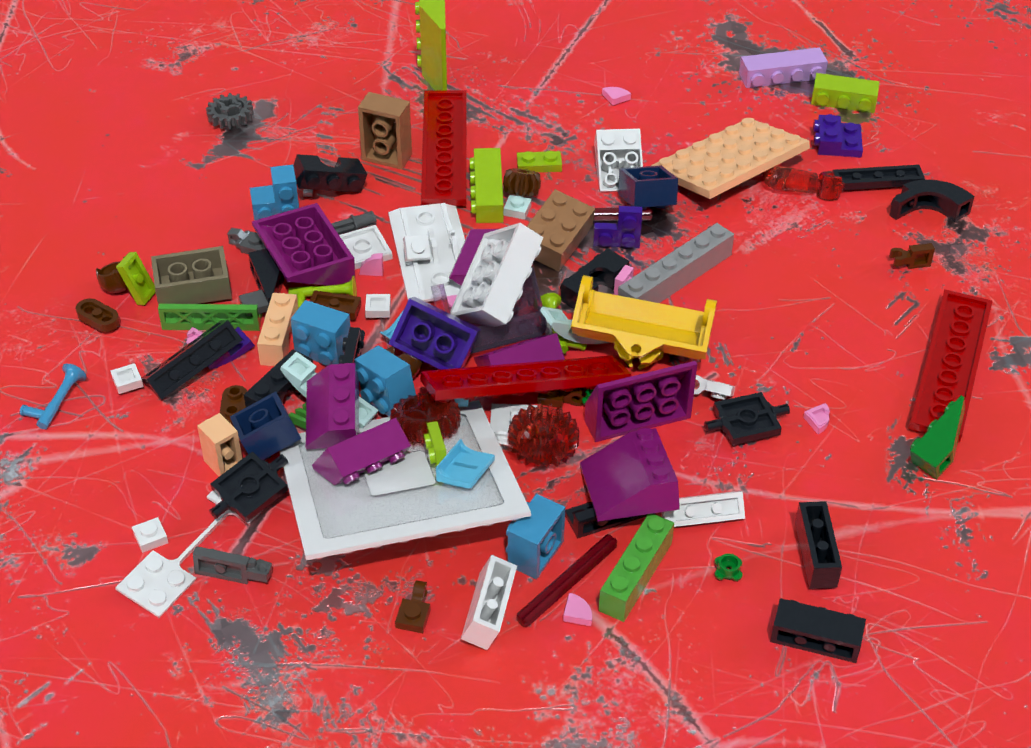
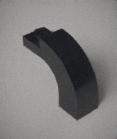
(933, 195)

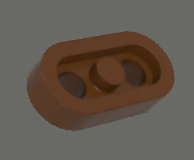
(97, 315)
(232, 401)

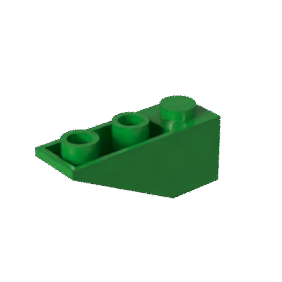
(938, 446)

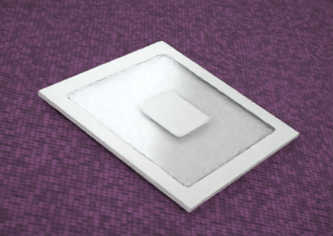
(401, 497)

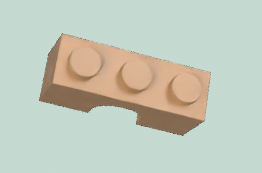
(274, 335)

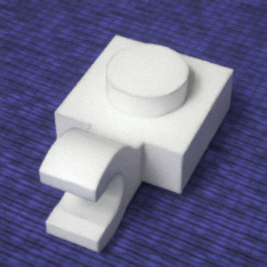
(718, 389)

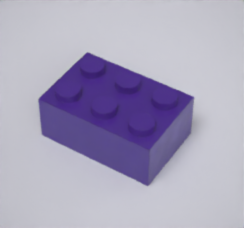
(434, 335)

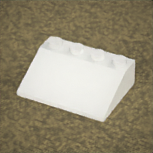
(497, 276)

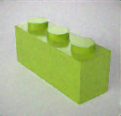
(845, 93)

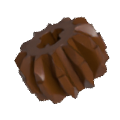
(522, 182)

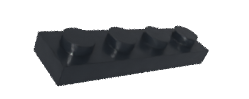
(879, 176)

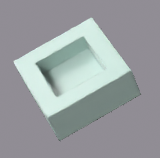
(517, 207)

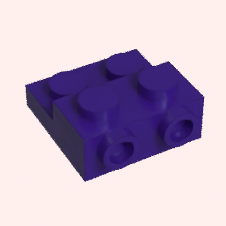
(836, 137)

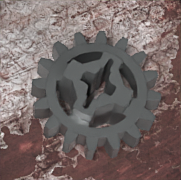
(229, 111)

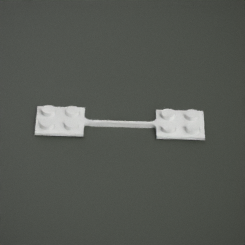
(160, 581)

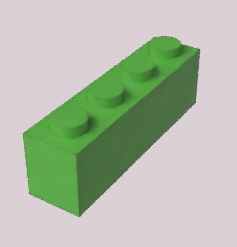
(636, 567)

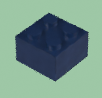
(648, 186)
(265, 427)

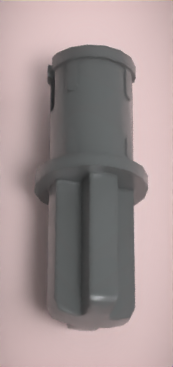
(355, 223)

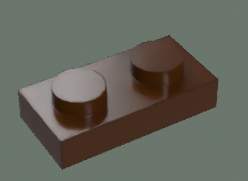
(339, 302)

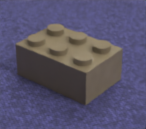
(191, 276)

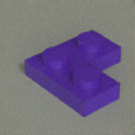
(624, 234)

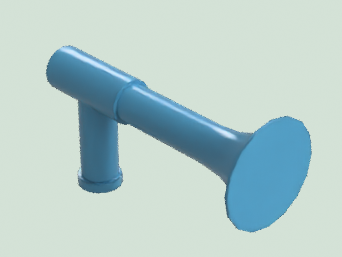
(72, 375)

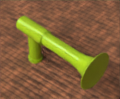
(347, 288)
(553, 300)

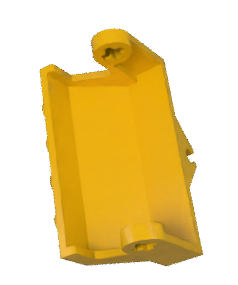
(641, 326)

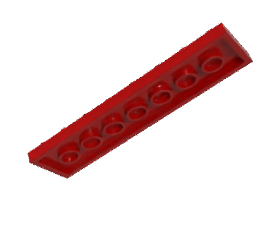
(444, 148)
(951, 357)
(522, 378)

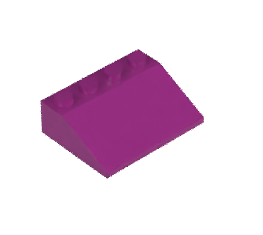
(306, 246)
(641, 401)
(631, 477)

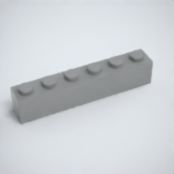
(680, 266)

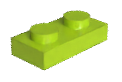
(540, 161)
(136, 278)
(434, 443)

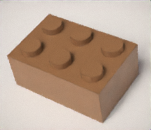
(385, 130)
(563, 225)

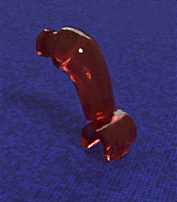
(795, 180)

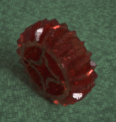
(421, 409)
(543, 429)

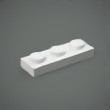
(707, 509)

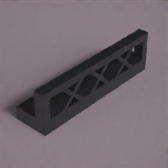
(192, 359)
(584, 521)

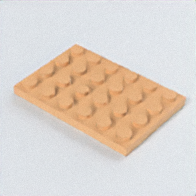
(732, 156)

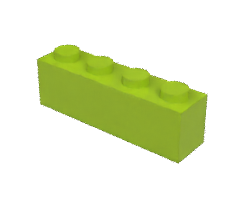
(488, 189)

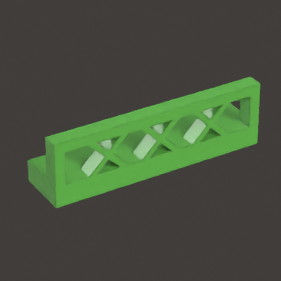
(207, 315)

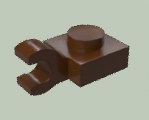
(916, 256)
(559, 397)
(414, 612)

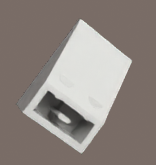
(613, 151)

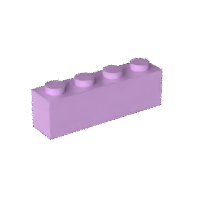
(782, 67)

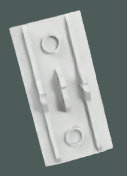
(445, 242)

